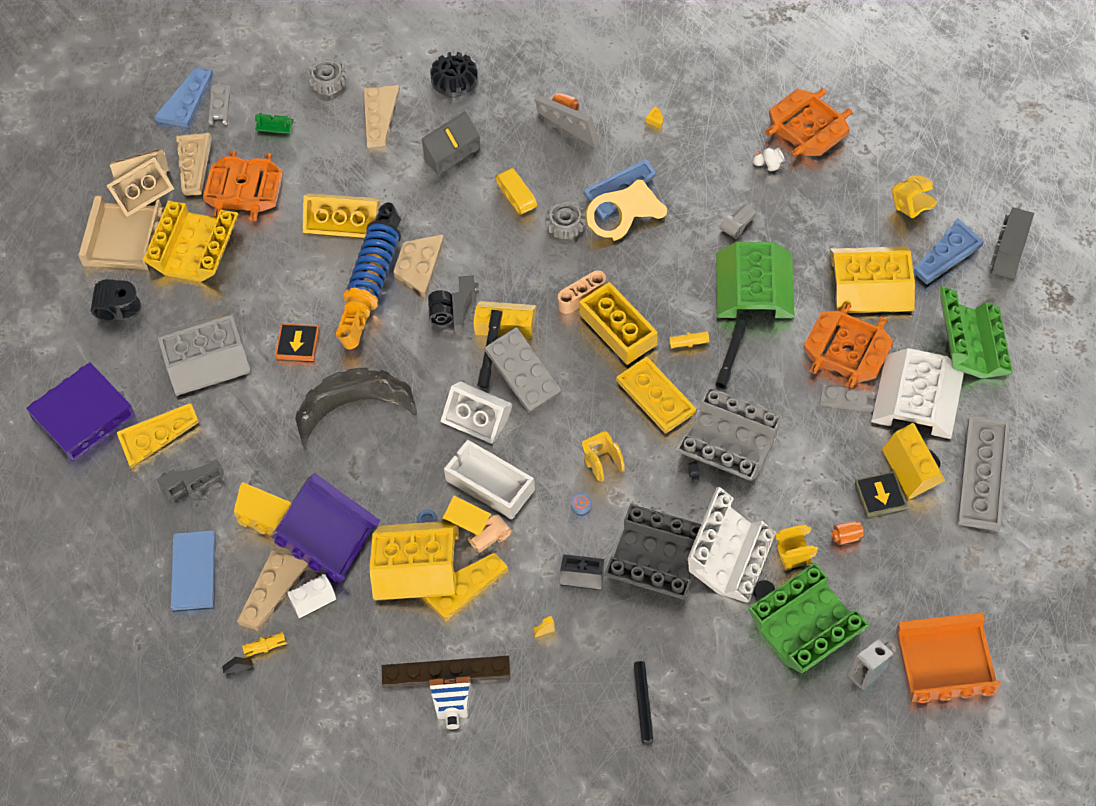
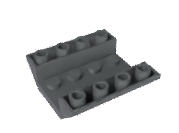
(654, 552)

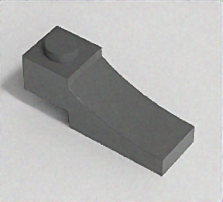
(462, 301)
(192, 480)

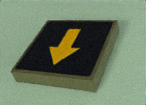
(880, 494)

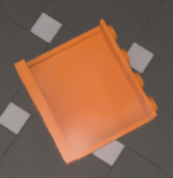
(946, 657)

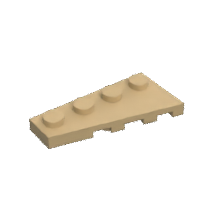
(379, 113)
(193, 158)
(271, 587)

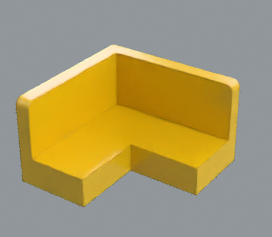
(466, 515)

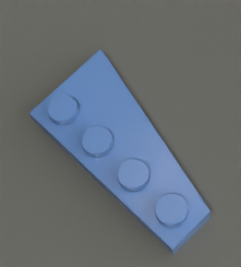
(185, 101)
(618, 182)
(948, 251)

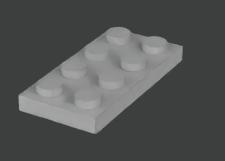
(522, 370)

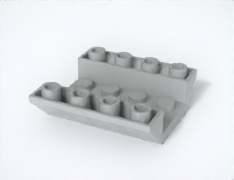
(203, 353)
(731, 434)

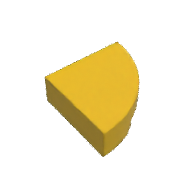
(655, 117)
(544, 628)

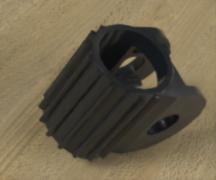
(111, 296)

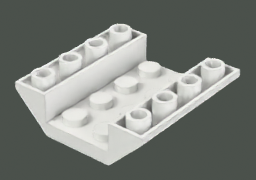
(919, 390)
(729, 549)

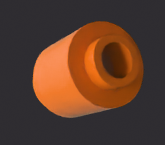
(566, 100)
(847, 532)

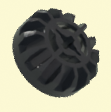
(454, 82)

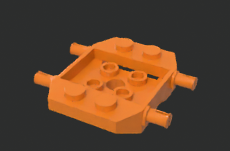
(827, 123)
(226, 193)
(852, 333)

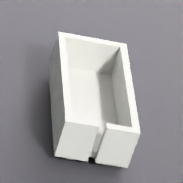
(489, 479)

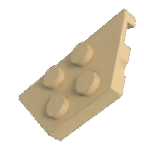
(418, 262)

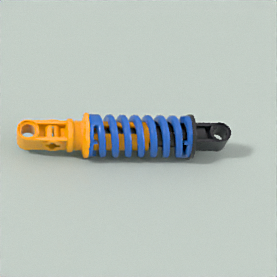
(368, 274)

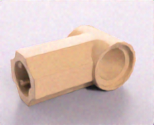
(493, 531)

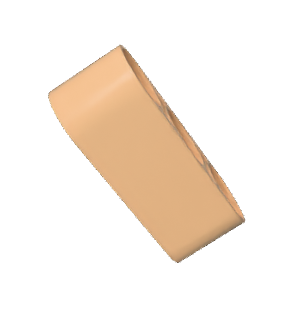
(573, 292)

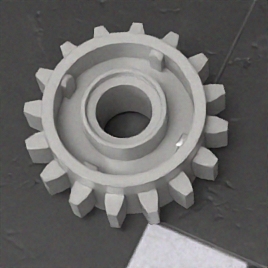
(327, 76)
(565, 220)

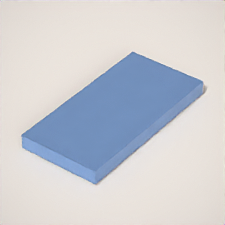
(193, 570)

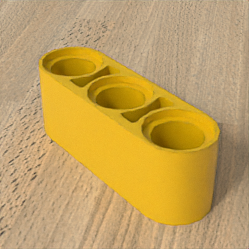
(516, 191)

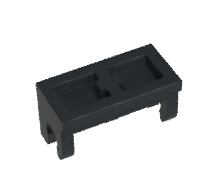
(581, 571)

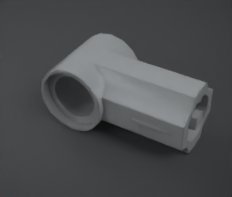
(735, 224)

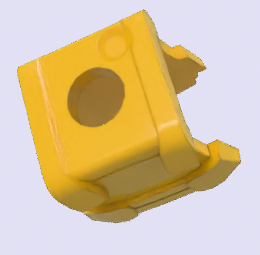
(911, 194)
(606, 445)
(793, 547)

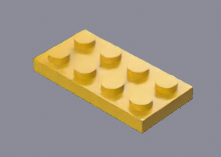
(656, 395)

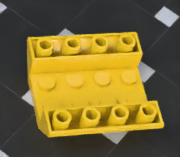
(189, 243)
(874, 279)
(413, 560)

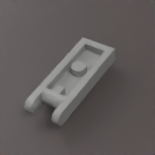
(219, 103)
(847, 398)

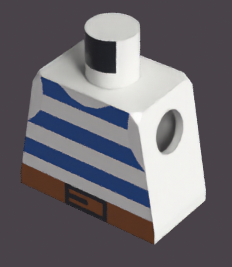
(451, 699)

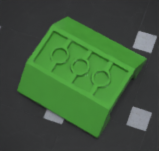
(754, 278)
(975, 337)
(805, 620)

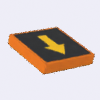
(297, 342)

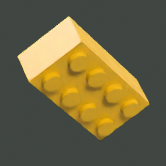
(618, 323)

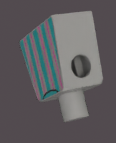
(876, 659)

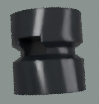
(440, 308)

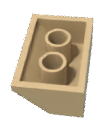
(125, 165)
(140, 186)

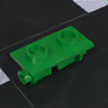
(276, 124)

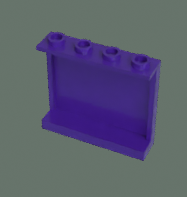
(81, 411)
(324, 528)

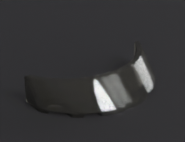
(348, 387)

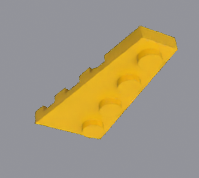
(153, 434)
(469, 584)

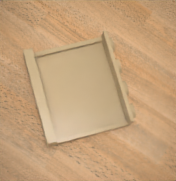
(118, 240)

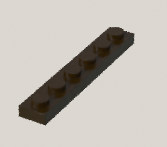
(421, 672)

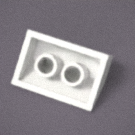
(476, 412)

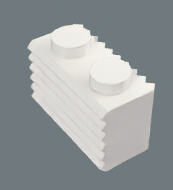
(311, 596)

